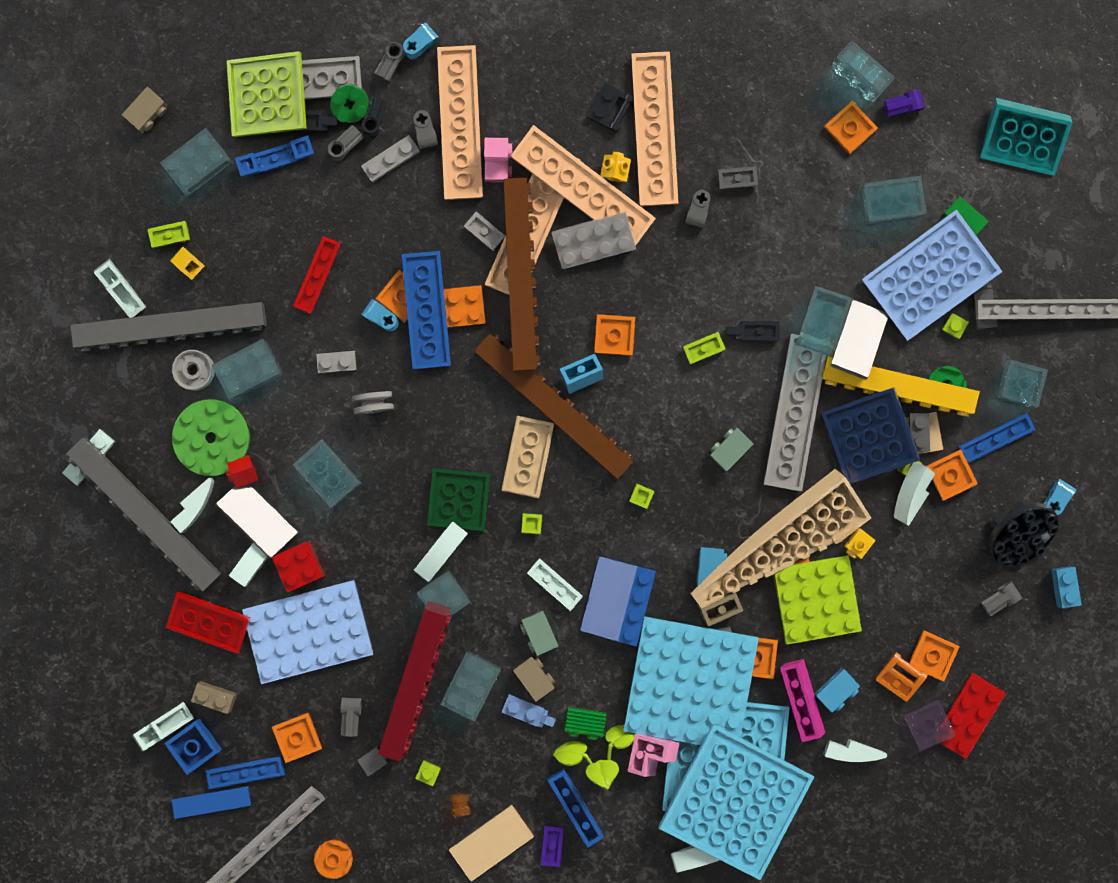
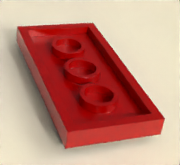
(208, 622)
(972, 713)

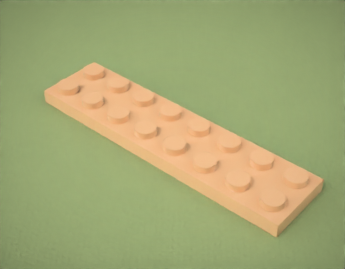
(460, 122)
(654, 128)
(577, 181)
(544, 211)

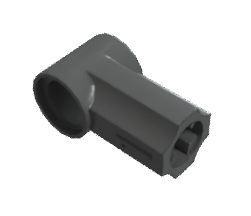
(389, 63)
(346, 141)
(1005, 596)
(350, 714)

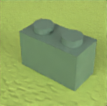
(730, 449)
(539, 632)

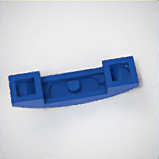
(275, 157)

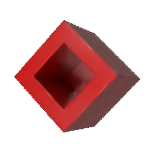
(241, 471)

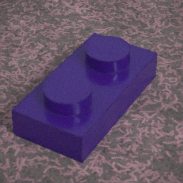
(552, 846)

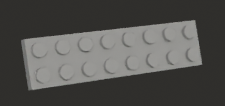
(794, 417)

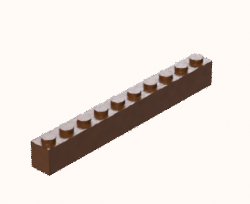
(520, 274)
(555, 408)

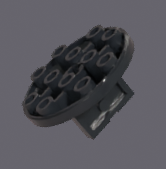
(1021, 533)

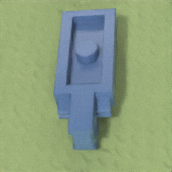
(527, 711)

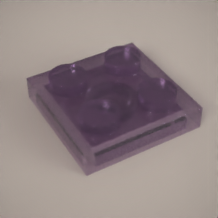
(930, 725)

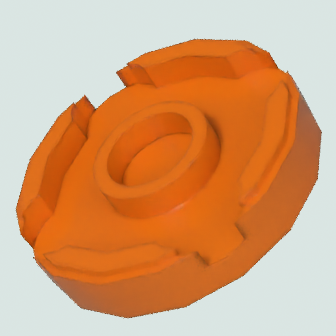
(333, 859)

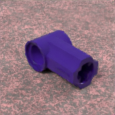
(909, 102)

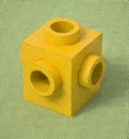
(615, 167)

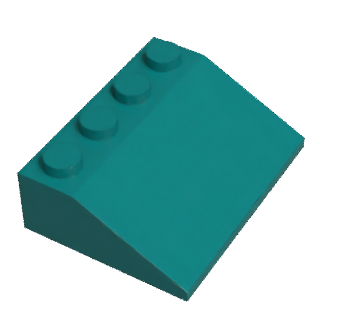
(1025, 136)

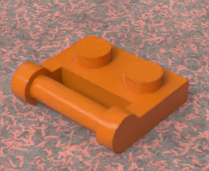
(898, 682)

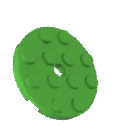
(191, 431)

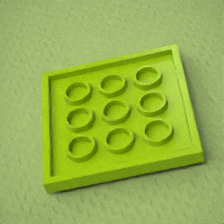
(266, 94)
(817, 600)

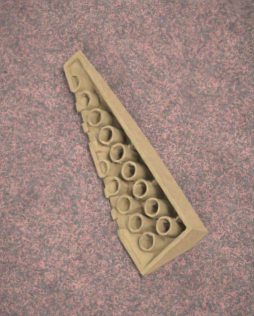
(808, 524)

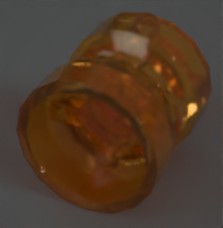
(460, 805)

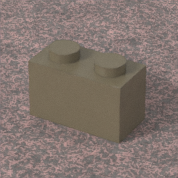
(145, 110)
(721, 609)
(534, 678)
(214, 697)

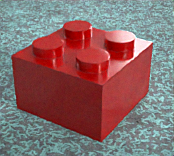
(298, 566)

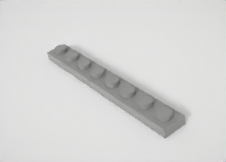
(1047, 309)
(269, 837)

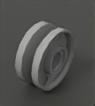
(182, 366)
(372, 402)

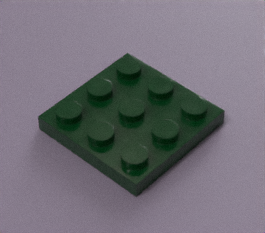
(458, 499)

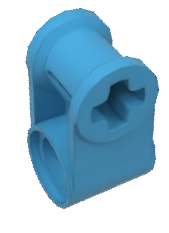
(421, 39)
(378, 314)
(1060, 495)

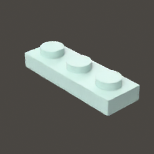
(102, 443)
(554, 584)

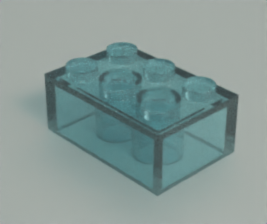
(862, 71)
(196, 162)
(893, 200)
(823, 321)
(247, 369)
(327, 473)
(470, 686)

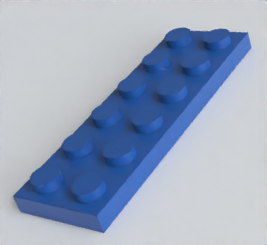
(426, 310)

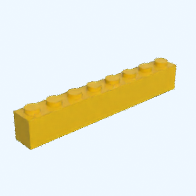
(907, 388)

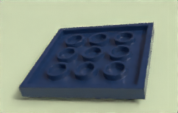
(871, 436)

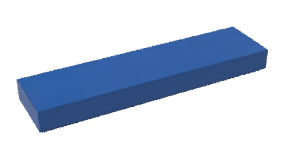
(997, 438)
(245, 772)
(211, 802)

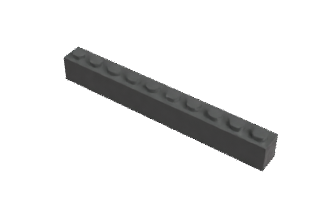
(168, 325)
(143, 514)

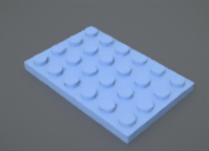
(932, 275)
(308, 632)

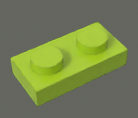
(168, 234)
(704, 348)

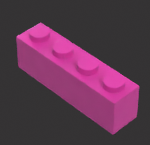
(802, 700)

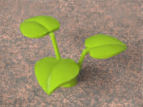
(601, 772)

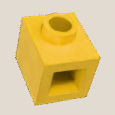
(187, 263)
(859, 544)

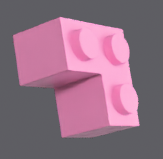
(497, 156)
(647, 753)

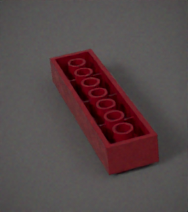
(414, 681)

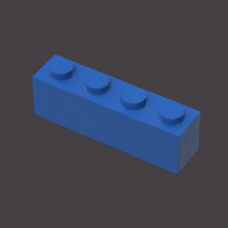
(575, 807)

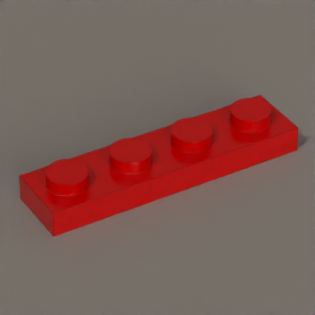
(317, 275)

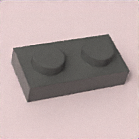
(737, 177)
(920, 430)

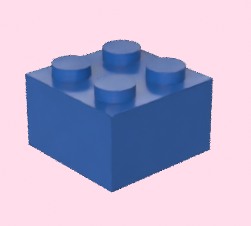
(193, 746)

